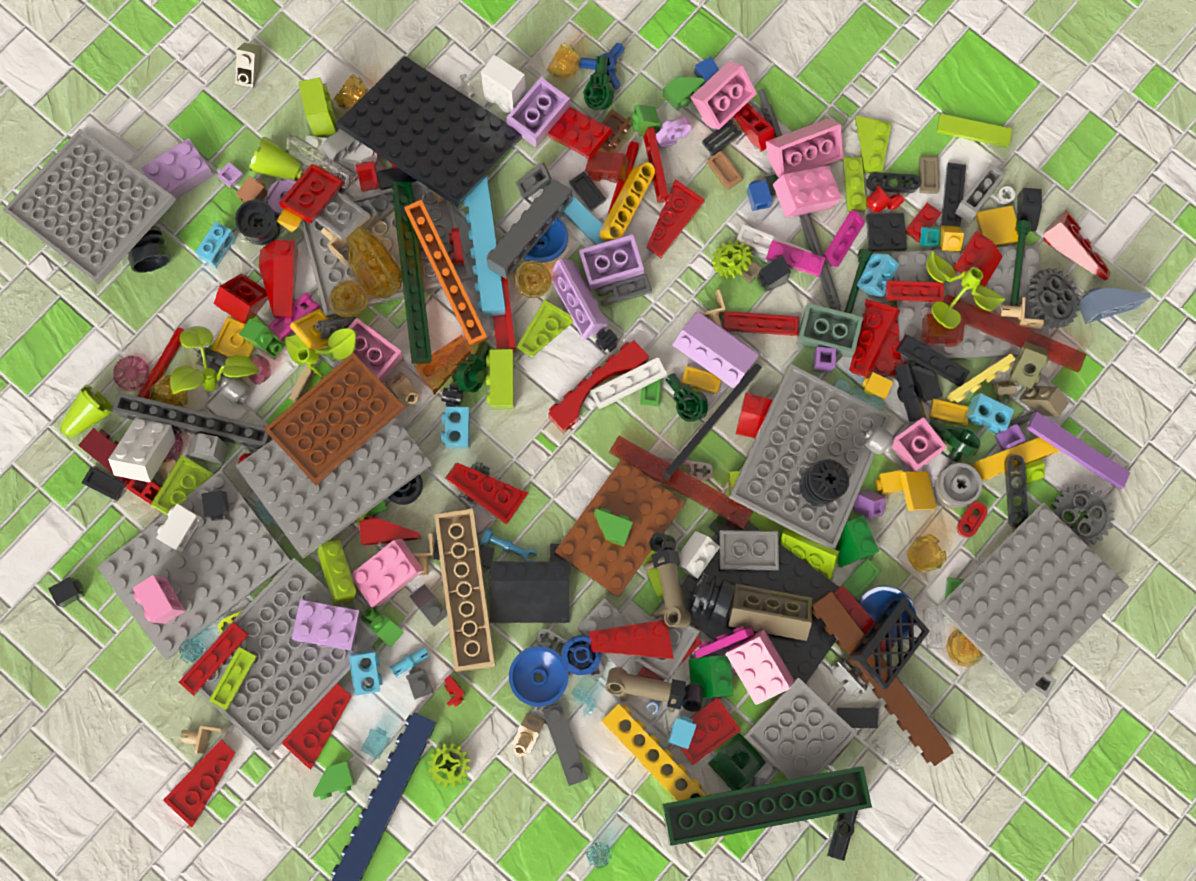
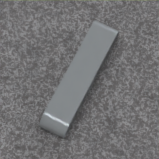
(339, 145)

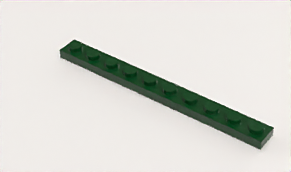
(411, 276)

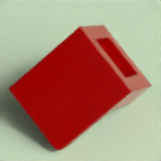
(367, 176)

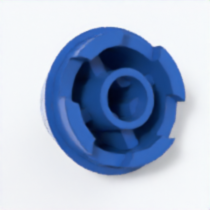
(578, 656)

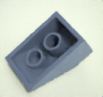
(1109, 302)

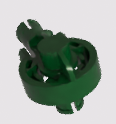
(599, 87)
(472, 379)
(688, 400)
(960, 439)

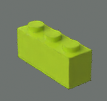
(500, 379)
(336, 572)

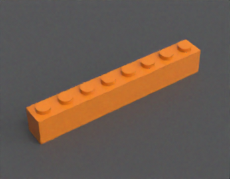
(446, 273)

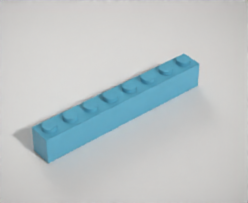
(484, 240)

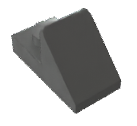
(534, 180)
(377, 209)
(429, 605)

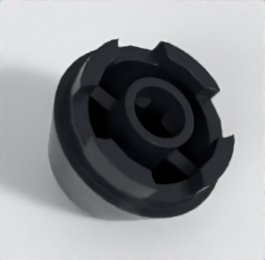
(408, 492)

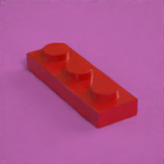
(914, 291)

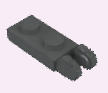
(626, 290)

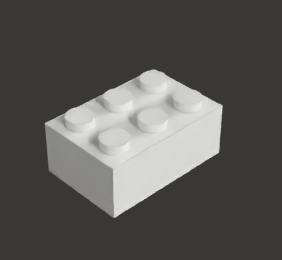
(503, 84)
(142, 450)

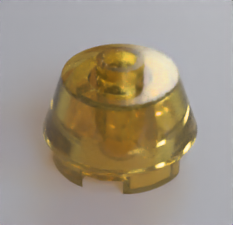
(564, 62)
(351, 92)
(532, 279)
(348, 298)
(162, 392)
(926, 554)
(962, 650)

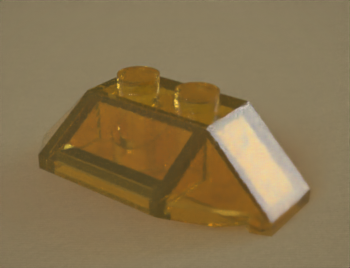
(373, 264)

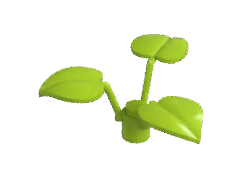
(983, 296)
(341, 343)
(187, 378)

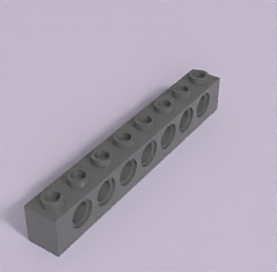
(191, 420)

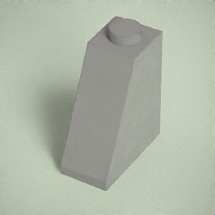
(207, 449)

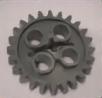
(1053, 298)
(1095, 526)

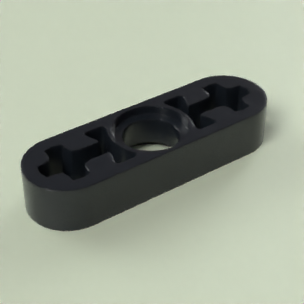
(899, 177)

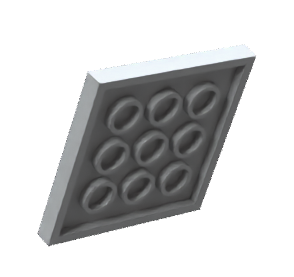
(800, 732)

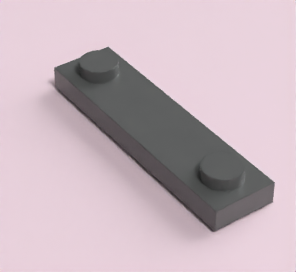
(564, 744)

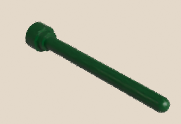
(1022, 228)
(863, 259)

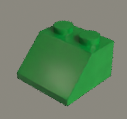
(855, 542)
(713, 675)

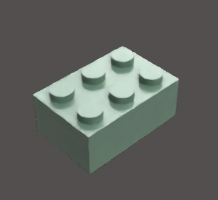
(829, 329)

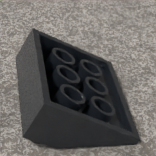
(529, 592)

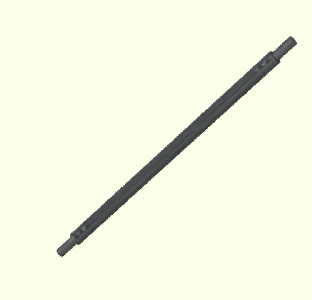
(805, 219)

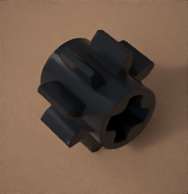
(606, 340)
(452, 396)

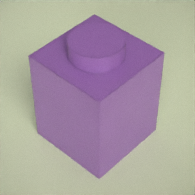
(824, 359)

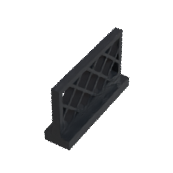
(881, 629)

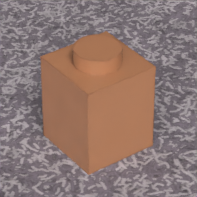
(251, 190)

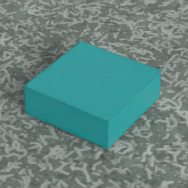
(930, 236)

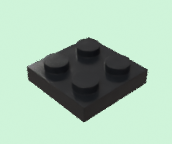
(886, 232)

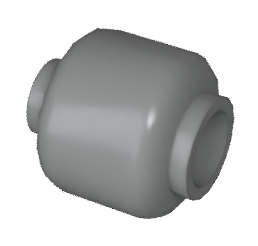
(235, 389)
(878, 440)

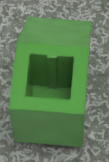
(681, 89)
(644, 118)
(262, 338)
(613, 527)
(381, 625)
(335, 778)

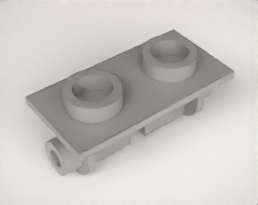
(844, 670)

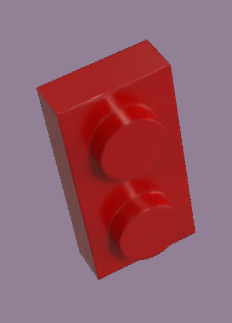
(925, 218)

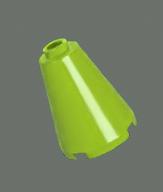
(275, 161)
(85, 412)

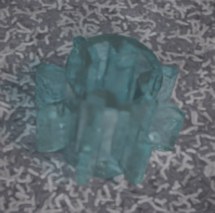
(191, 650)
(598, 855)

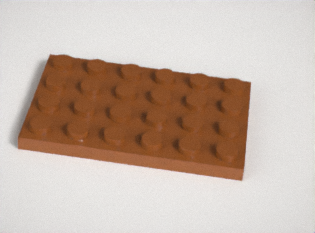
(334, 419)
(631, 495)

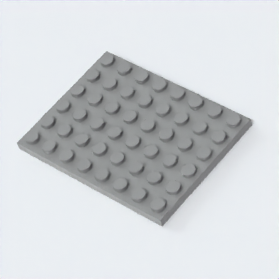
(89, 206)
(331, 271)
(975, 342)
(804, 426)
(317, 513)
(210, 575)
(1033, 598)
(287, 673)

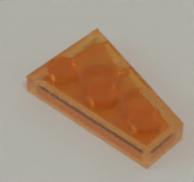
(444, 363)

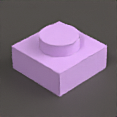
(230, 175)

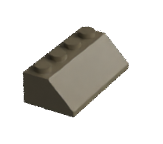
(771, 610)

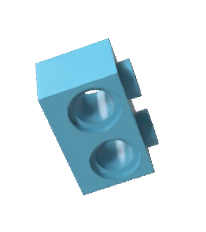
(215, 244)
(878, 271)
(990, 409)
(461, 427)
(359, 672)
(682, 732)

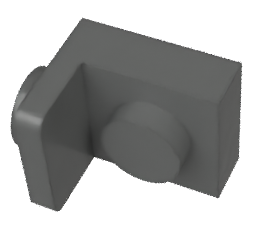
(419, 683)

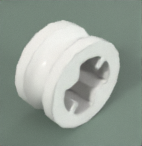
(1005, 189)

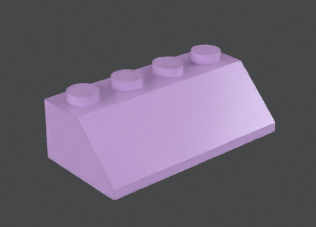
(577, 298)
(716, 349)

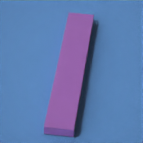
(1078, 450)

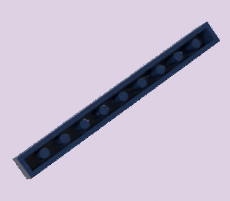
(384, 799)

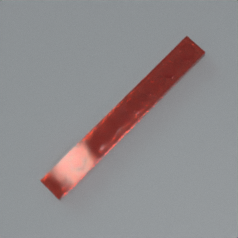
(1016, 334)
(681, 482)

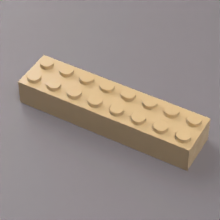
(465, 590)

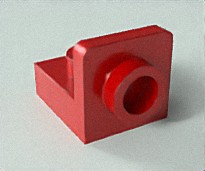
(453, 687)

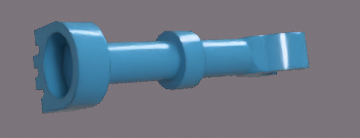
(507, 545)

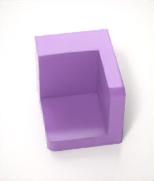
(1010, 437)
(869, 504)

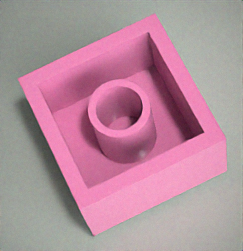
(918, 445)
(158, 599)

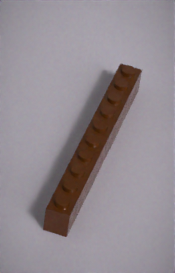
(896, 696)

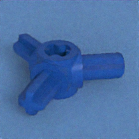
(613, 55)

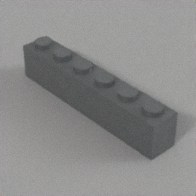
(529, 228)

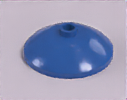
(553, 241)
(877, 599)
(538, 661)

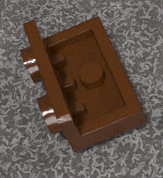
(618, 125)

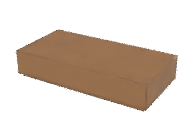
(724, 170)

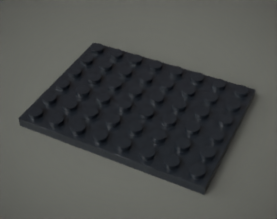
(430, 130)
(794, 578)

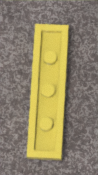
(975, 383)

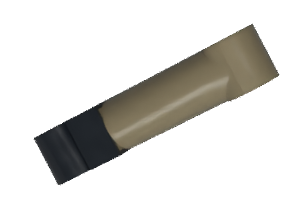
(666, 562)
(674, 693)

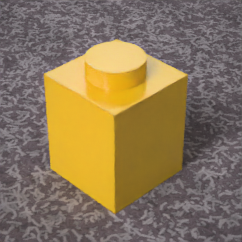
(951, 238)
(877, 385)
(889, 483)

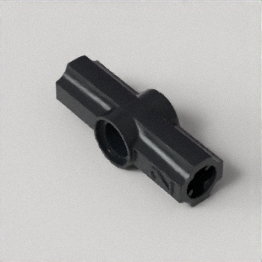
(909, 392)
(840, 842)

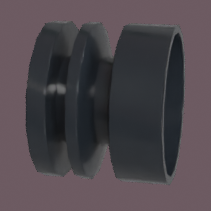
(257, 212)
(149, 252)
(817, 489)
(712, 597)

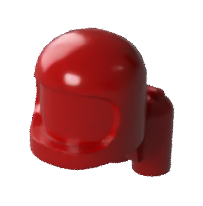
(880, 200)

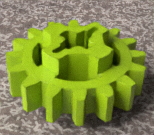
(732, 259)
(450, 774)

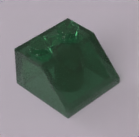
(737, 762)

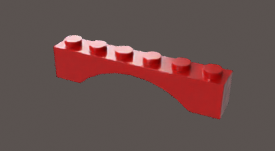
(567, 412)

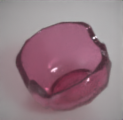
(264, 369)

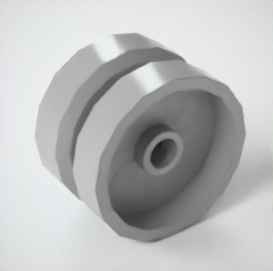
(966, 478)

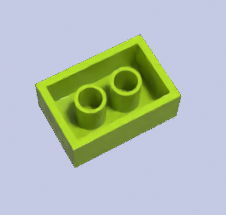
(318, 107)

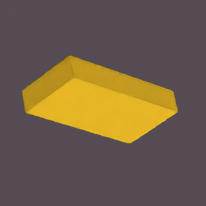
(701, 380)
(949, 412)

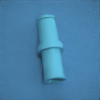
(409, 661)

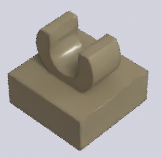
(1004, 387)

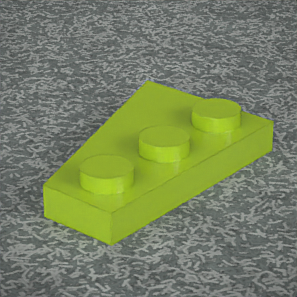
(873, 142)
(544, 328)
(180, 482)
(817, 555)

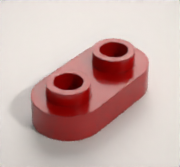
(456, 254)
(971, 520)

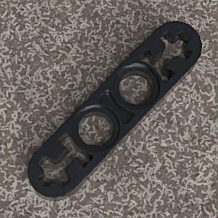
(1012, 492)

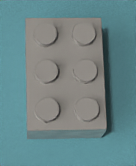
(605, 617)

